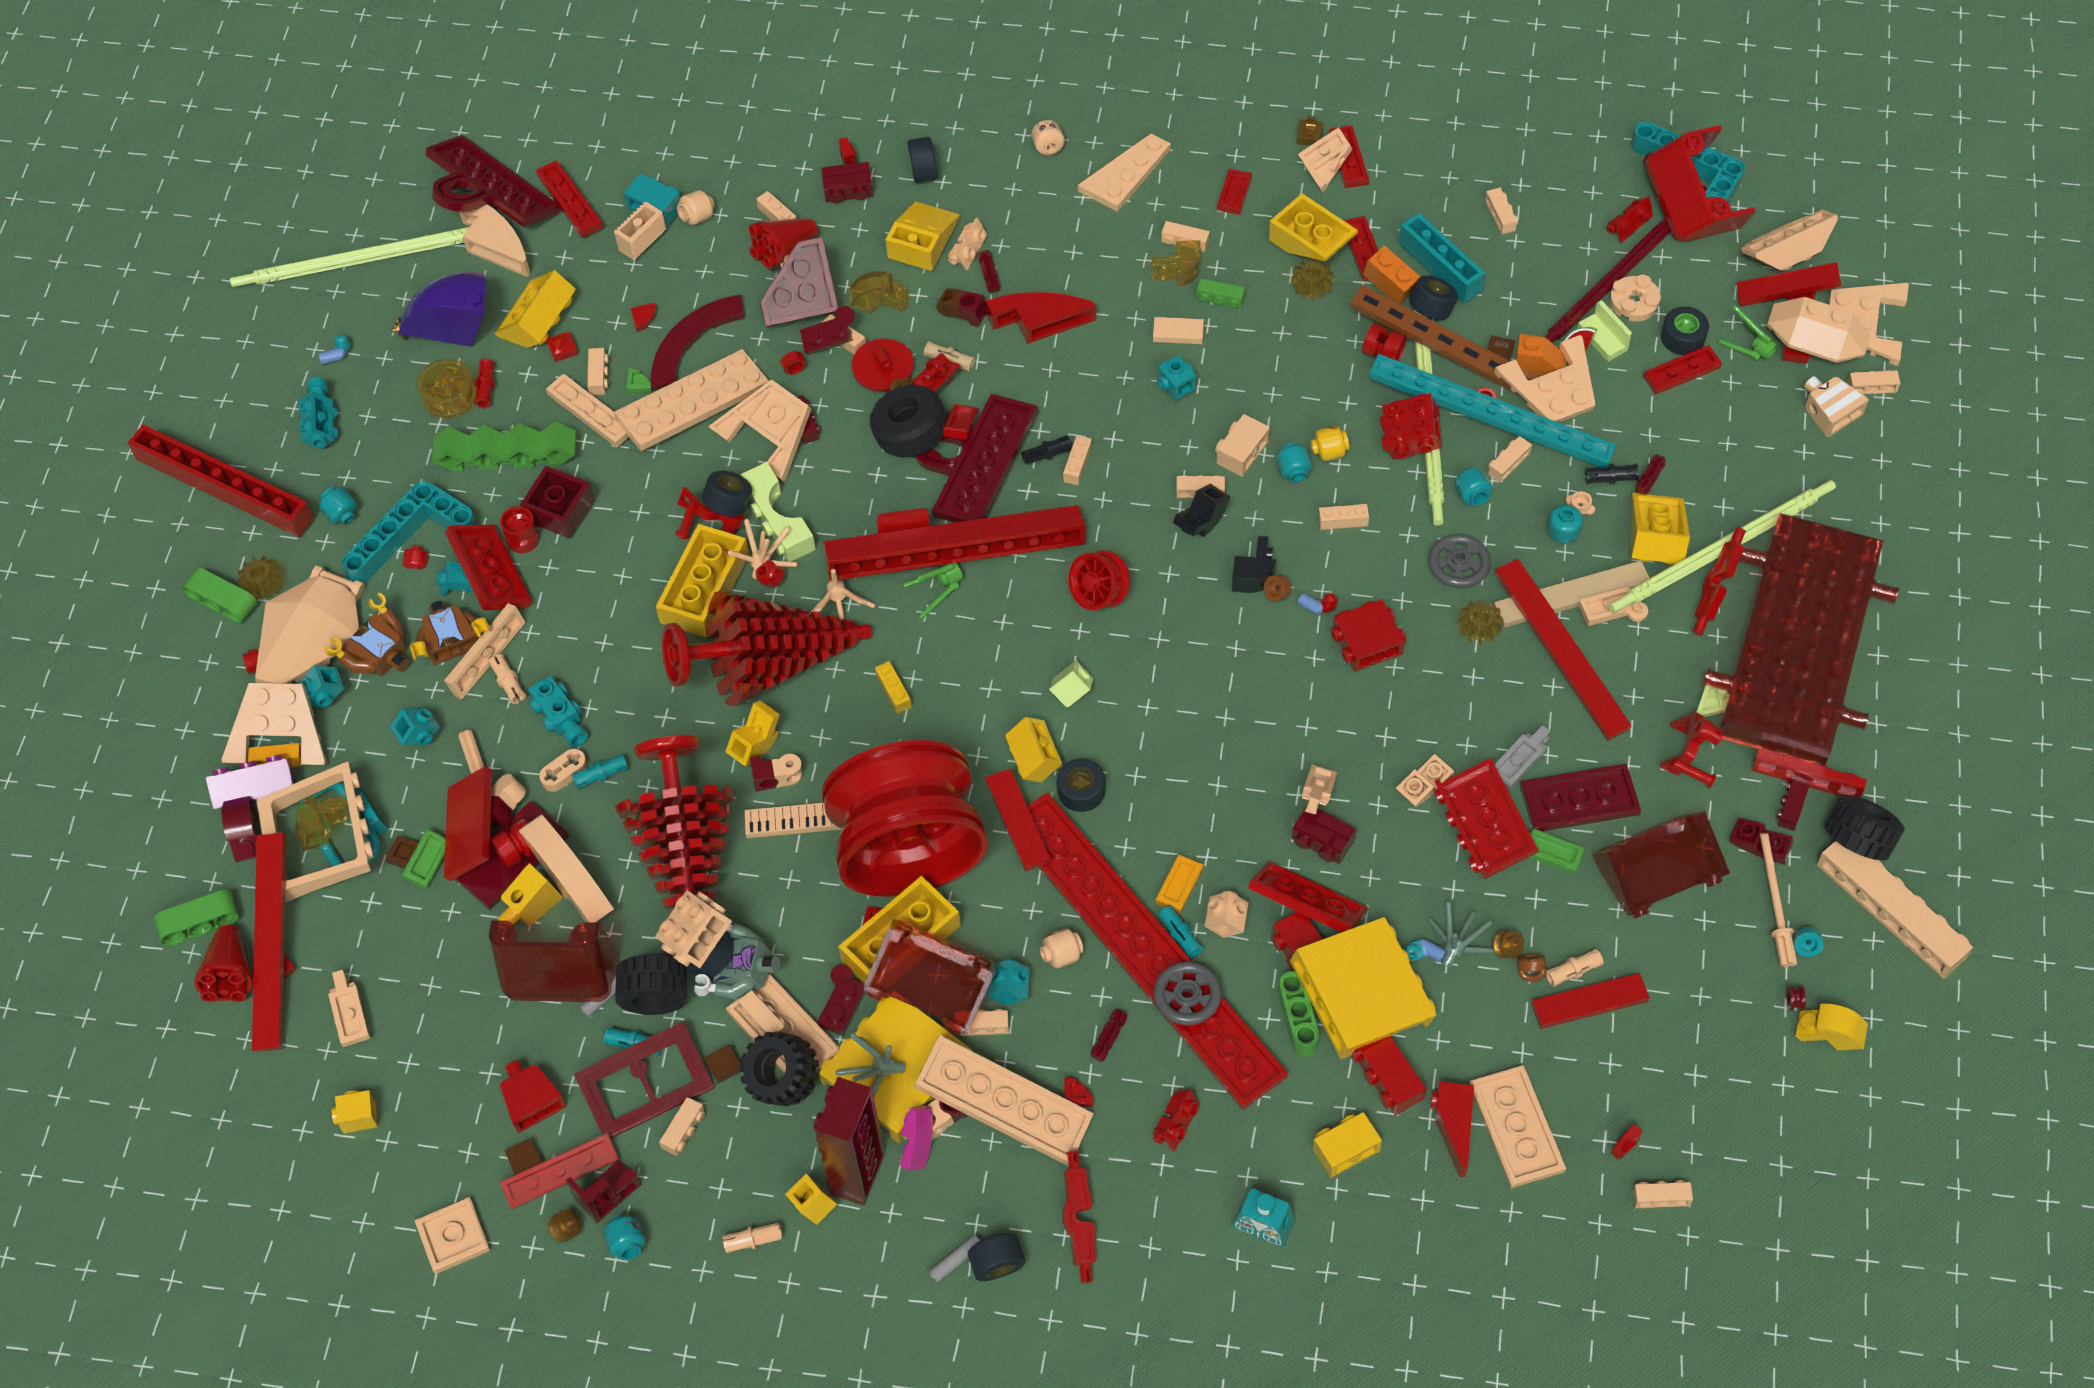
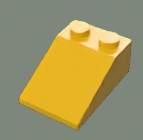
(1309, 230)
(1658, 528)

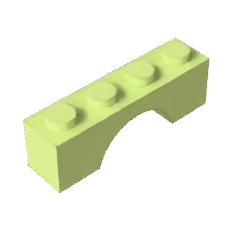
(765, 491)

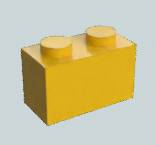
(1033, 749)
(1346, 1144)

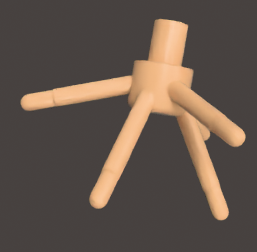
(762, 555)
(836, 592)

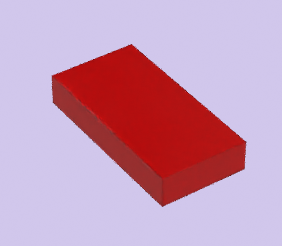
(1234, 191)
(960, 421)

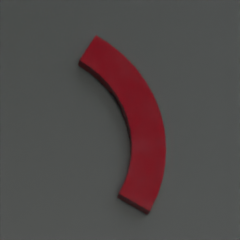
(686, 333)

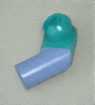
(338, 352)
(1424, 948)

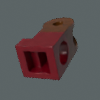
(962, 305)

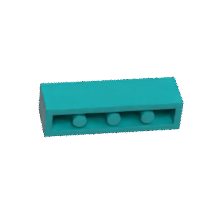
(1441, 257)

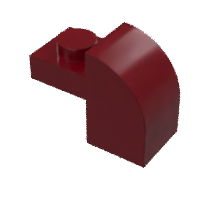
(240, 827)

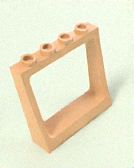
(273, 803)

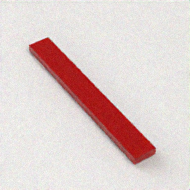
(1563, 650)
(269, 942)

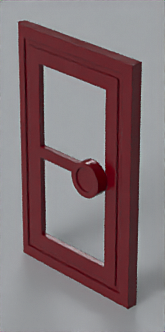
(631, 1056)

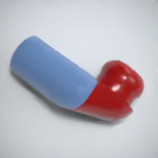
(1319, 606)

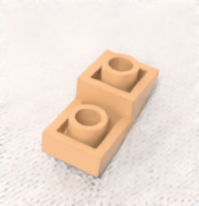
(1421, 784)

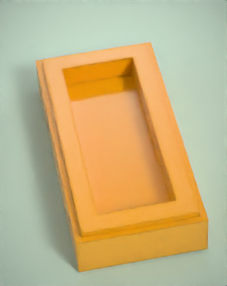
(1179, 883)

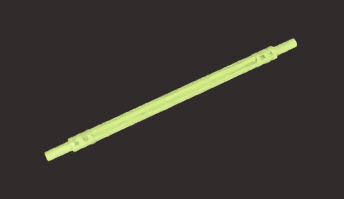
(351, 258)
(1432, 459)
(1713, 550)

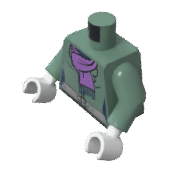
(746, 968)

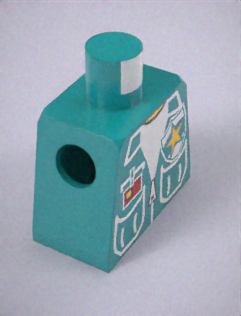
(1264, 1217)

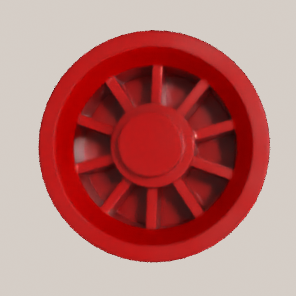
(1099, 580)

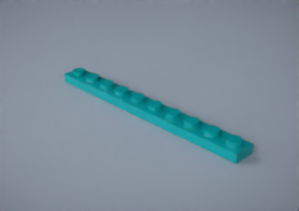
(1493, 411)

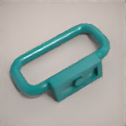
(373, 819)

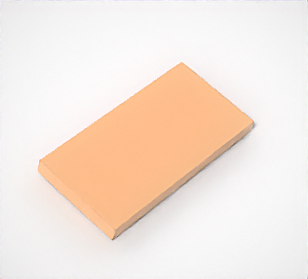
(796, 1021)
(1517, 1126)

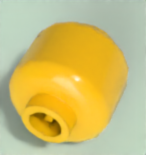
(1330, 443)

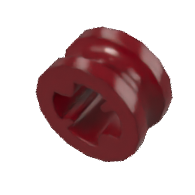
(1795, 998)

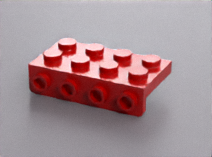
(1486, 819)

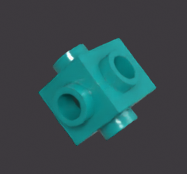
(1176, 377)
(322, 685)
(414, 726)
(1009, 982)

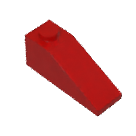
(1453, 1117)

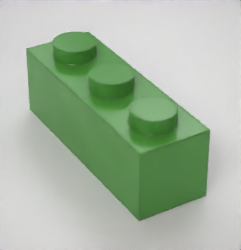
(1220, 293)

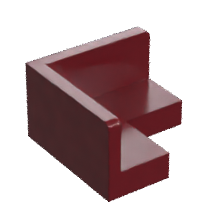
(606, 1191)

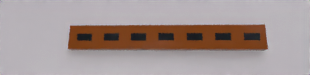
(1431, 335)

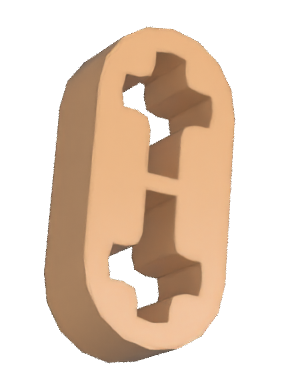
(562, 770)

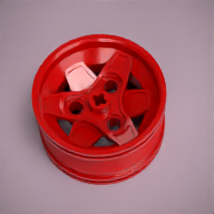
(903, 817)

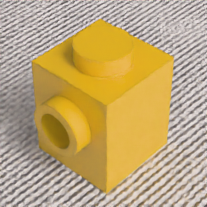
(355, 1111)
(811, 1199)

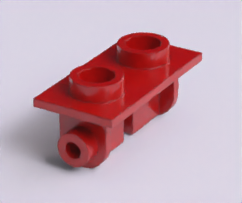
(1632, 219)
(1182, 1108)

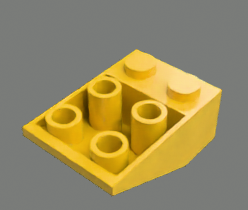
(920, 235)

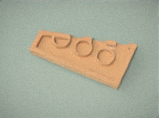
(1124, 174)

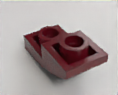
(1747, 837)

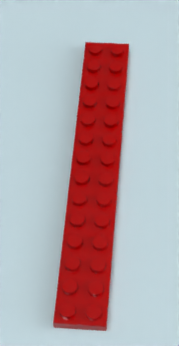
(1146, 950)

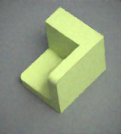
(1071, 684)

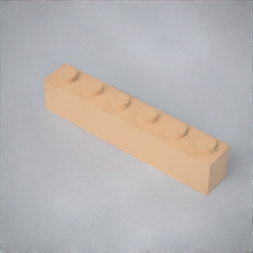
(1897, 908)

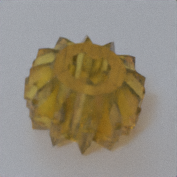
(1312, 279)
(260, 577)
(1480, 622)

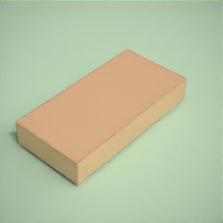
(1178, 330)

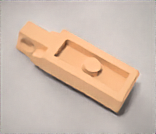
(1318, 787)
(348, 1011)

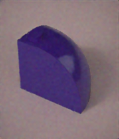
(447, 309)

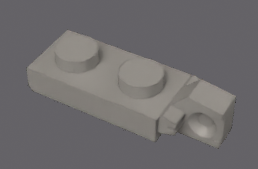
(1522, 756)

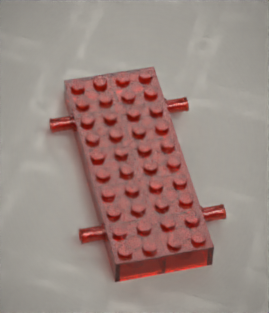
(1801, 640)

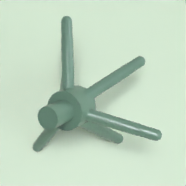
(1453, 942)
(881, 1065)

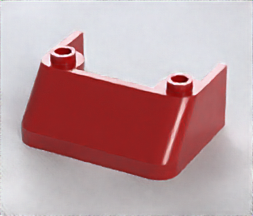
(1681, 192)

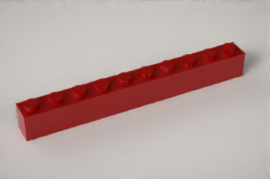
(954, 542)

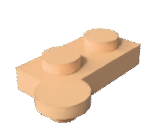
(1596, 609)

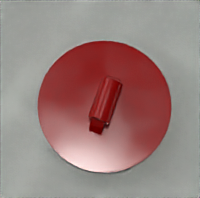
(880, 363)

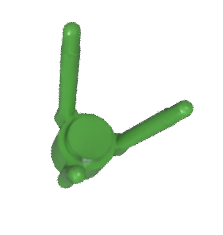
(1762, 345)
(946, 575)

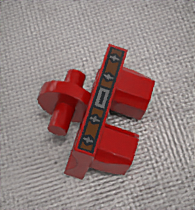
(937, 373)

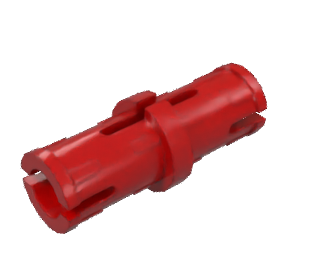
(484, 383)

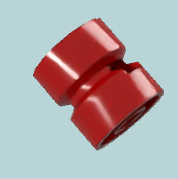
(1392, 342)
(519, 529)
(511, 845)

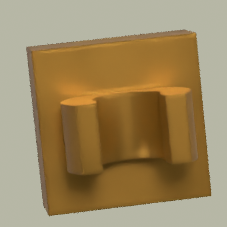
(1309, 131)

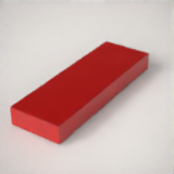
(1353, 169)
(1362, 244)
(1682, 369)

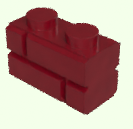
(847, 182)
(1324, 835)

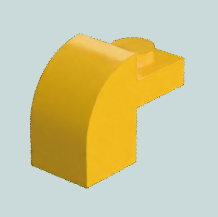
(755, 736)
(1833, 1023)

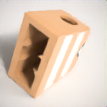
(1833, 404)

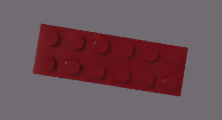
(850, 1140)

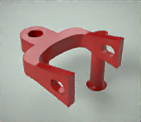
(730, 524)
(1698, 731)

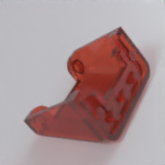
(1662, 862)
(554, 970)
(930, 975)

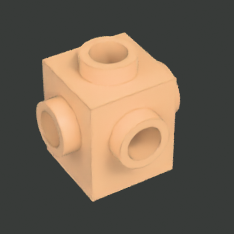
(1226, 914)

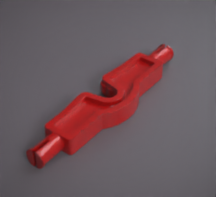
(1713, 592)
(1080, 1232)

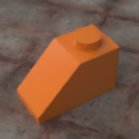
(1539, 355)

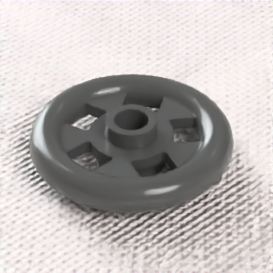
(1458, 579)
(1175, 974)

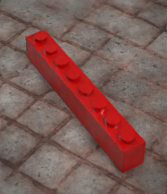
(221, 480)
(1381, 1060)

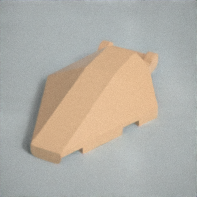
(303, 622)

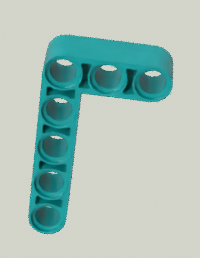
(1712, 166)
(395, 528)

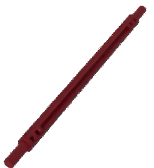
(1606, 283)

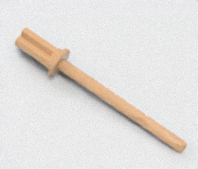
(1782, 935)

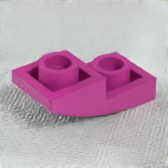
(918, 1129)

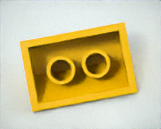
(536, 310)

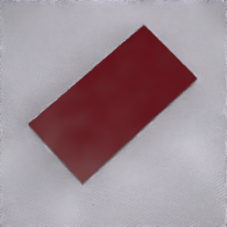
(1580, 798)
(492, 877)

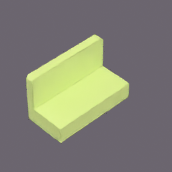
(1612, 335)

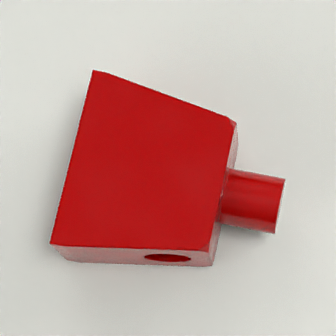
(529, 1096)

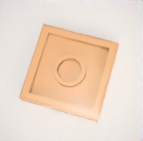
(452, 1235)

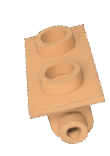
(971, 241)

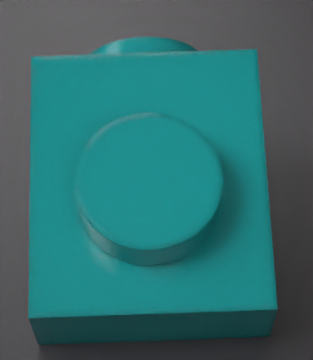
(452, 577)

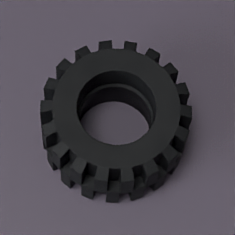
(1864, 827)
(651, 984)
(760, 1063)

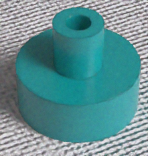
(1808, 942)

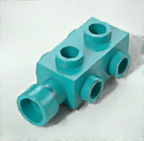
(317, 415)
(549, 699)

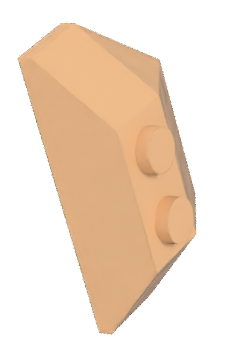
(1793, 241)
(1819, 329)

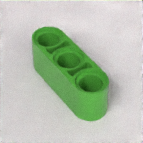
(219, 595)
(196, 917)
(1298, 1026)

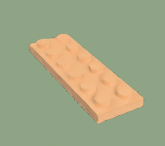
(690, 400)
(1003, 1100)

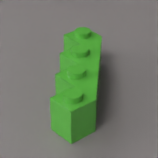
(492, 448)

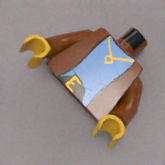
(447, 633)
(375, 645)

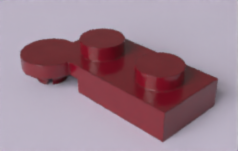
(828, 333)
(842, 1002)

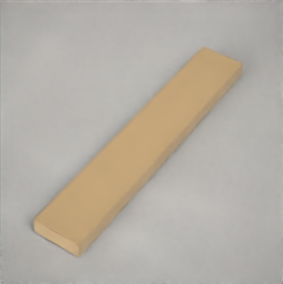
(1567, 594)

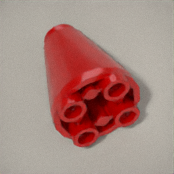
(777, 238)
(224, 968)

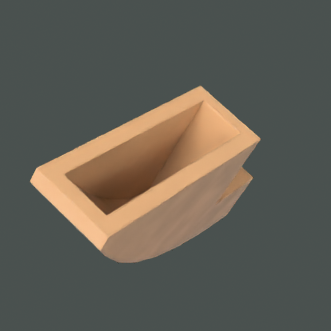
(494, 239)
(565, 870)

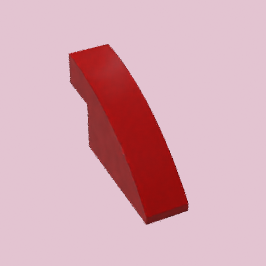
(1040, 313)

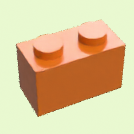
(1391, 275)

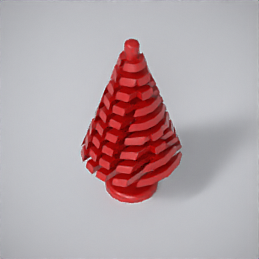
(757, 644)
(679, 822)

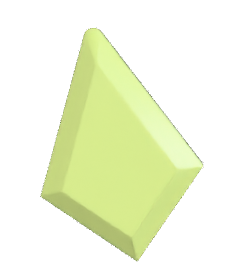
(1712, 701)

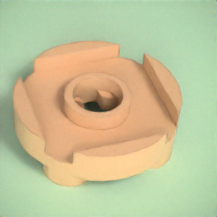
(1635, 286)

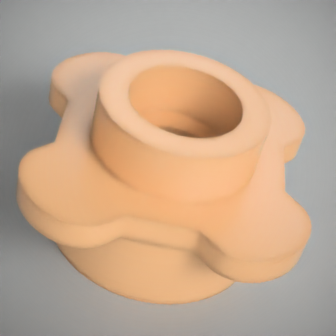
(1581, 498)

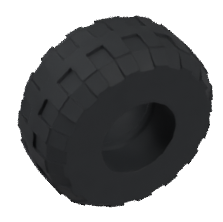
(908, 421)

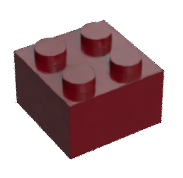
(558, 501)

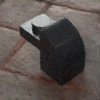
(1204, 511)
(1252, 572)

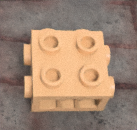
(693, 928)

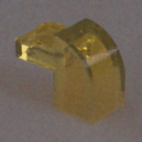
(1182, 267)
(876, 289)
(314, 819)

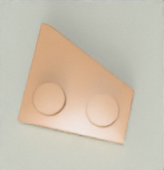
(1326, 157)

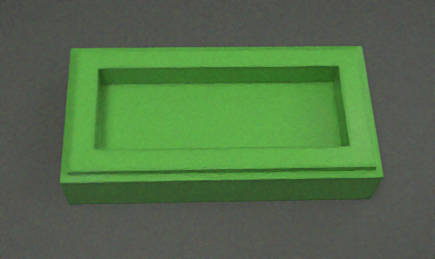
(1557, 852)
(425, 859)

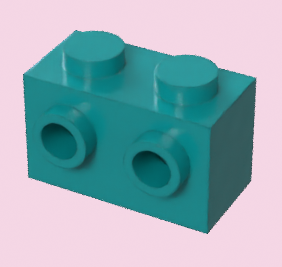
(655, 193)

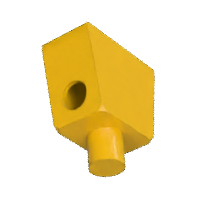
(529, 897)

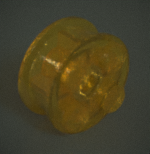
(446, 388)

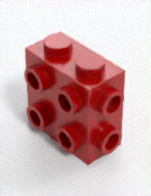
(1411, 426)
(1368, 635)

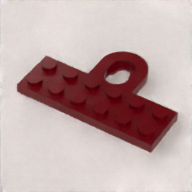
(489, 179)
(984, 459)

